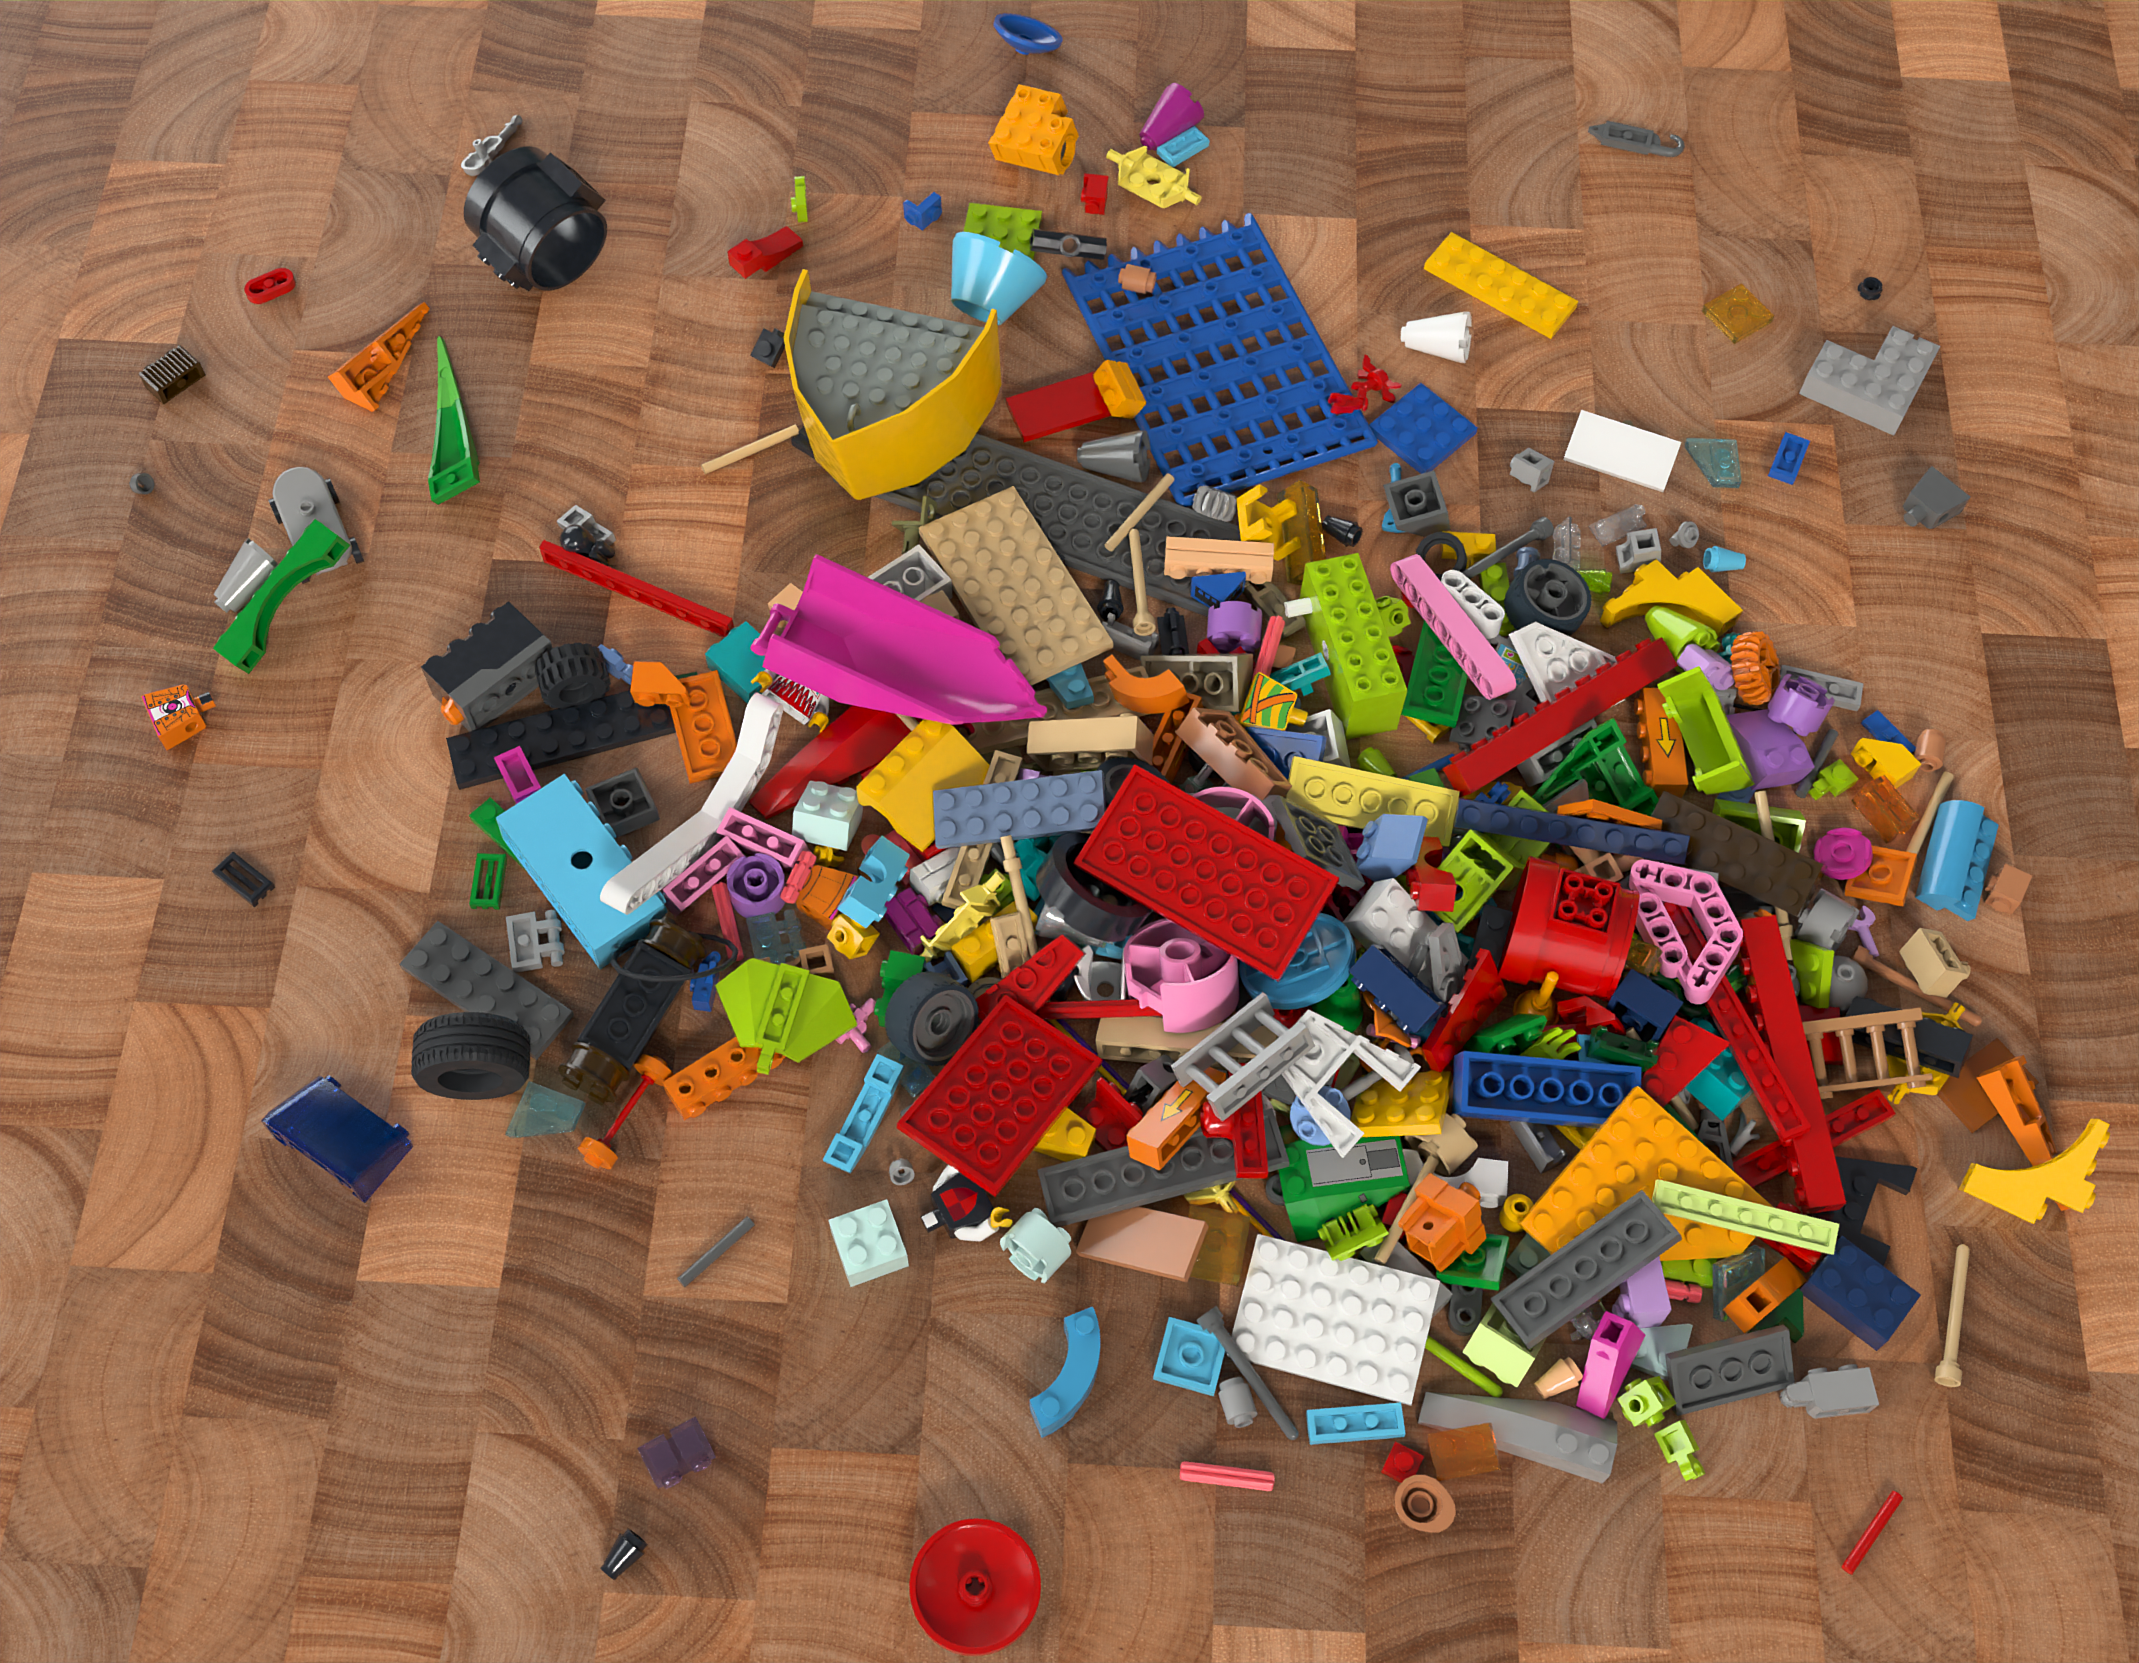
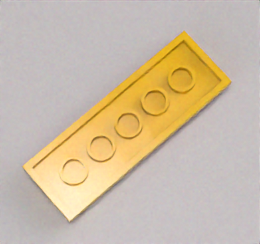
(1501, 285)

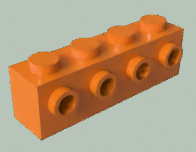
(714, 1077)

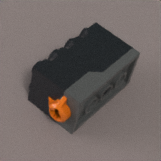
(487, 669)

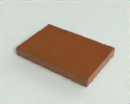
(1966, 1095)

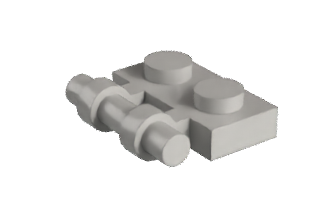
(525, 942)

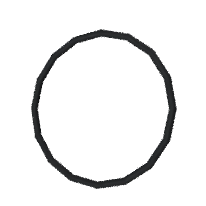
(675, 978)

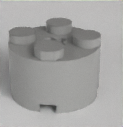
(1826, 921)

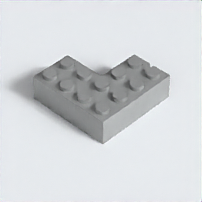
(1868, 388)

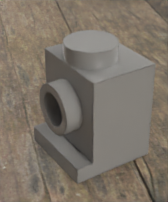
(1532, 468)

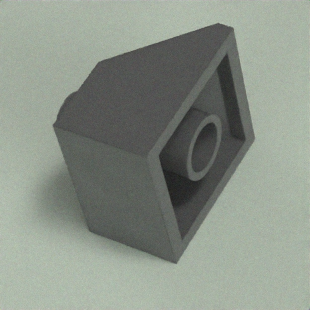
(1418, 505)

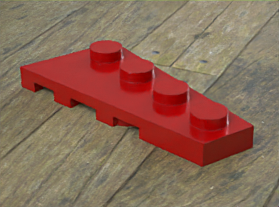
(1035, 979)
(1465, 1012)

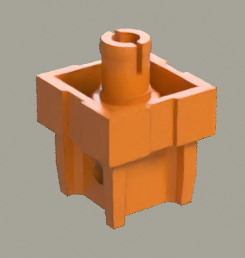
(1443, 1221)

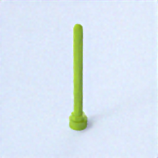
(1463, 1367)

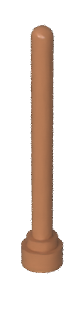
(1866, 961)

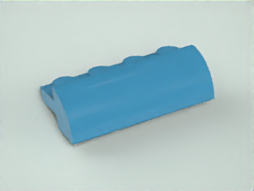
(1957, 858)

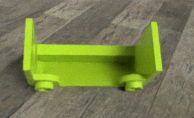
(1706, 733)

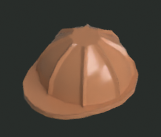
(1424, 1504)

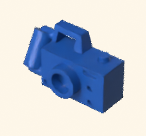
(704, 987)

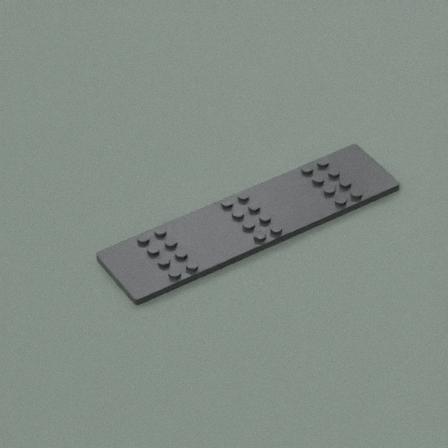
(1073, 512)

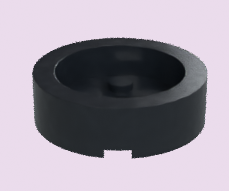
(1083, 899)

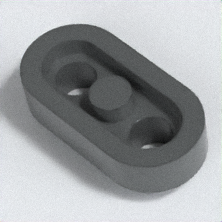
(1467, 1303)

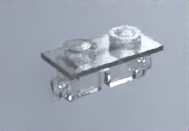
(1618, 524)
(1565, 538)

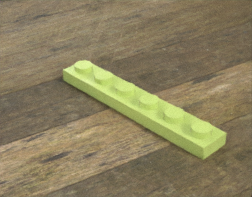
(1745, 1217)

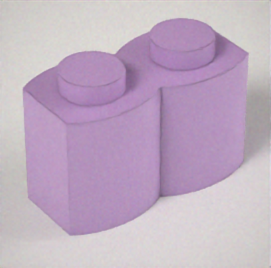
(1713, 665)

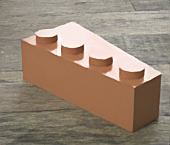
(1232, 752)

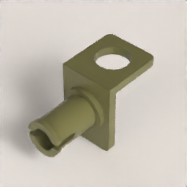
(911, 529)

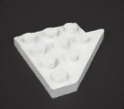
(1555, 659)

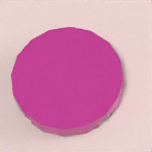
(1844, 852)

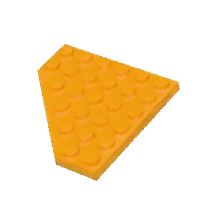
(1628, 1156)

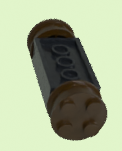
(631, 1011)

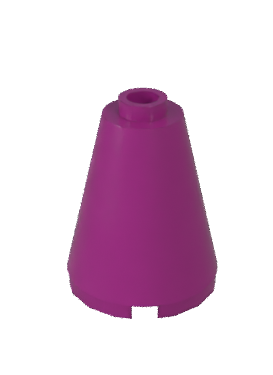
(1170, 117)

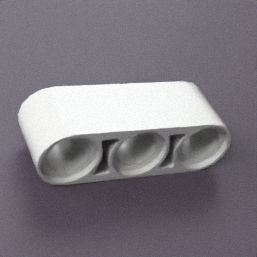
(1479, 607)

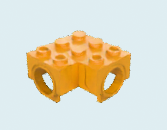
(1035, 131)

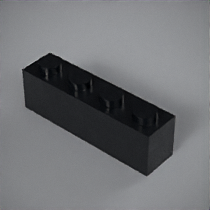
(1937, 1045)

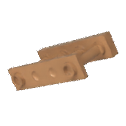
(1874, 1025)

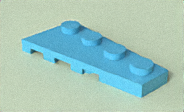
(1072, 687)

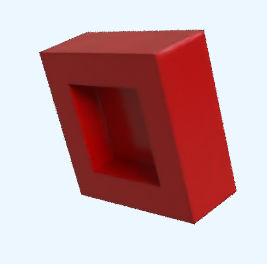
(1402, 1463)

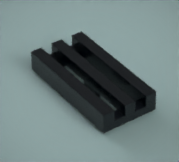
(258, 892)

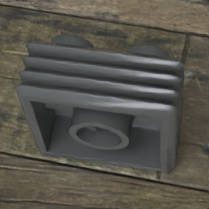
(625, 788)

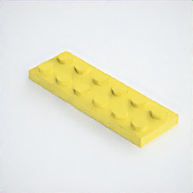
(1359, 796)

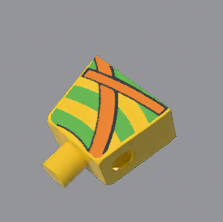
(1270, 705)

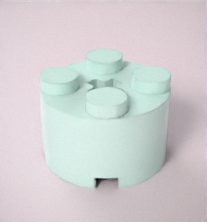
(1036, 1245)

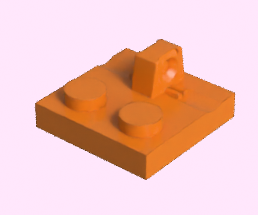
(1885, 878)

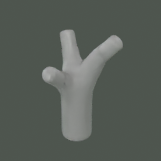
(1743, 1135)

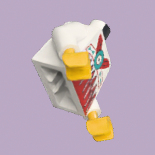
(796, 699)

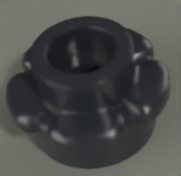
(1870, 288)

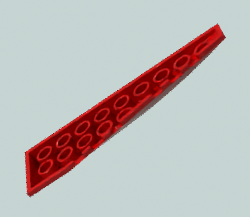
(844, 748)

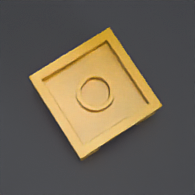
(1264, 523)

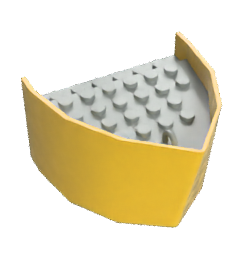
(887, 387)

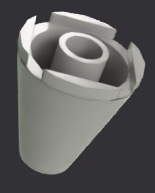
(244, 577)

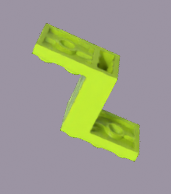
(1488, 864)

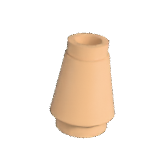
(1559, 1378)

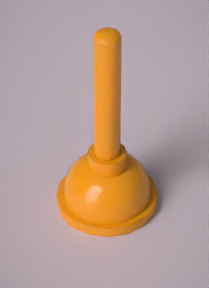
(1540, 1001)

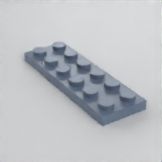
(1019, 809)

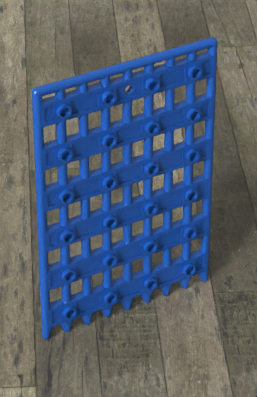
(1223, 374)

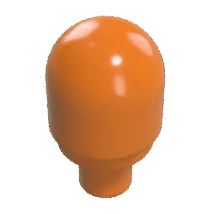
(1565, 861)

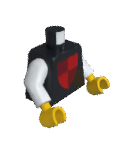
(963, 1208)

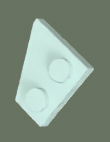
(1656, 1344)

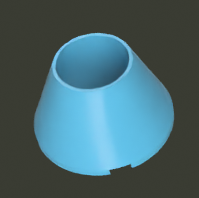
(991, 277)

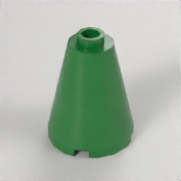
(1342, 1006)

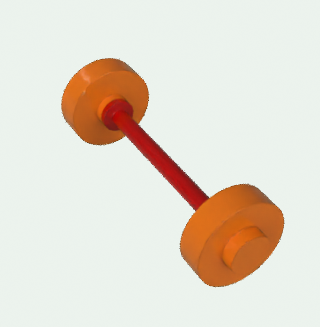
(598, 1152)

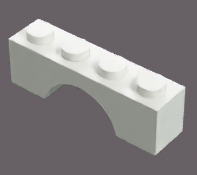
(1486, 1175)

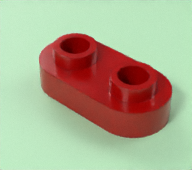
(270, 285)

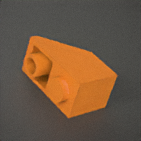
(657, 685)

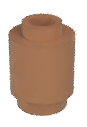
(1137, 279)
(1930, 750)

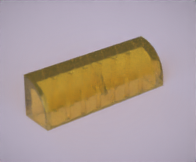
(1306, 525)

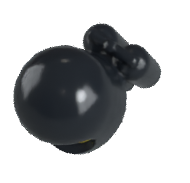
(581, 541)

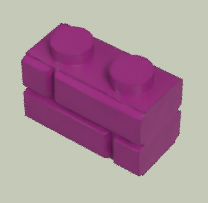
(911, 920)

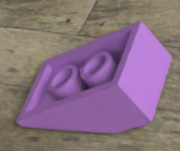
(1770, 750)

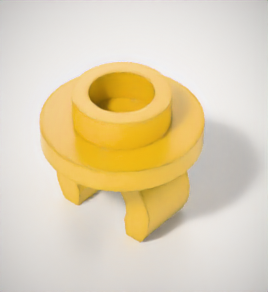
(825, 856)

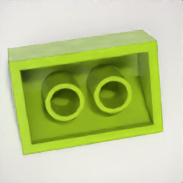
(1786, 823)

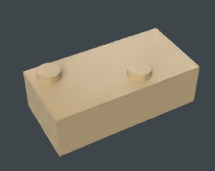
(1088, 742)

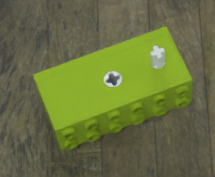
(1354, 642)

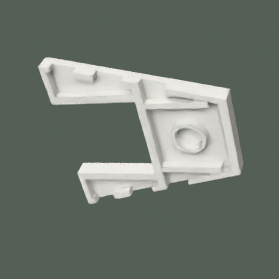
(1317, 1066)

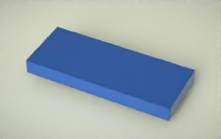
(1884, 730)

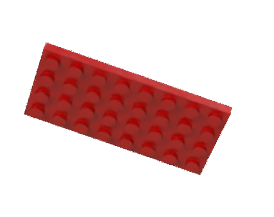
(1207, 872)

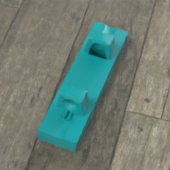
(1301, 674)

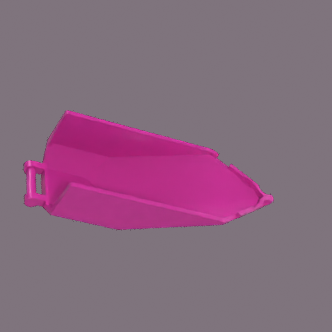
(891, 653)

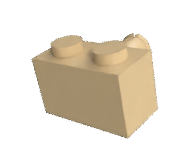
(1933, 963)

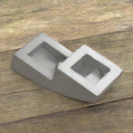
(581, 517)

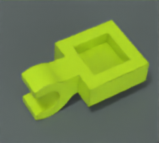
(1833, 778)
(1678, 1445)

